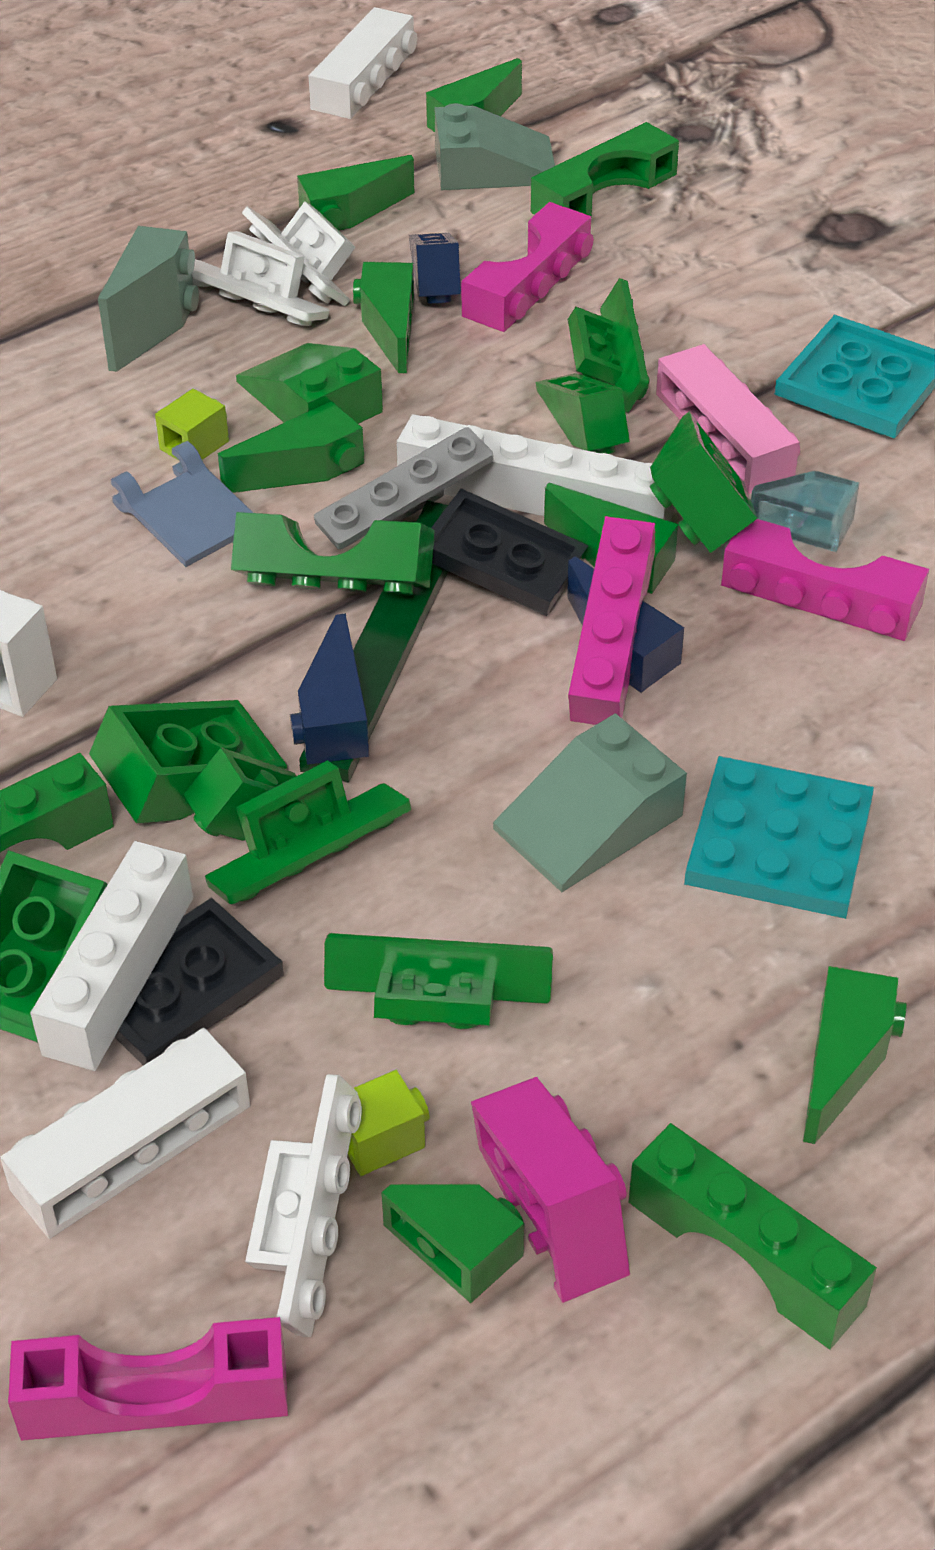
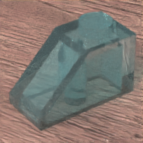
(810, 504)

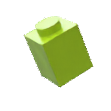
(192, 419)
(389, 1123)

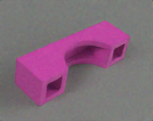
(504, 291)
(873, 597)
(610, 620)
(78, 1389)

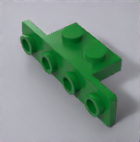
(610, 344)
(299, 826)
(437, 977)

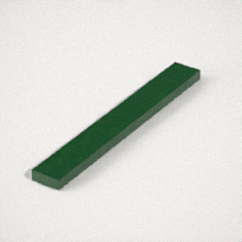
(388, 642)

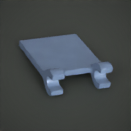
(187, 514)

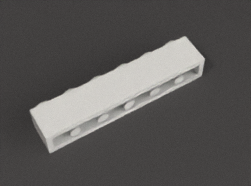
(525, 467)

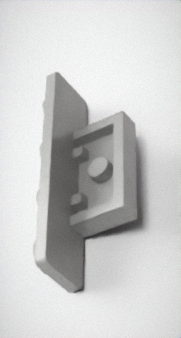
(404, 488)

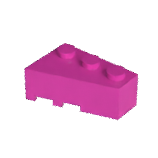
(558, 1182)

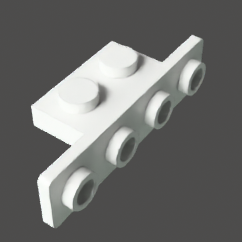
(315, 239)
(262, 275)
(299, 1204)

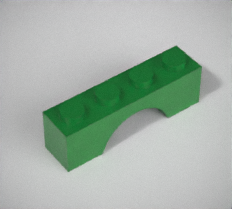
(635, 158)
(388, 555)
(56, 804)
(806, 1269)

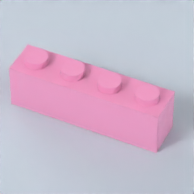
(730, 415)

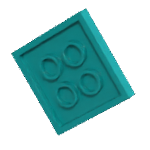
(861, 376)
(780, 837)

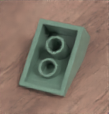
(486, 149)
(147, 294)
(593, 803)

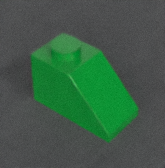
(227, 783)
(456, 1231)

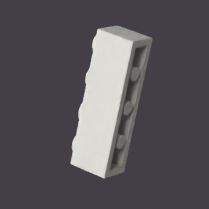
(362, 62)
(112, 956)
(125, 1132)

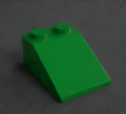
(313, 377)
(701, 486)
(161, 748)
(38, 923)

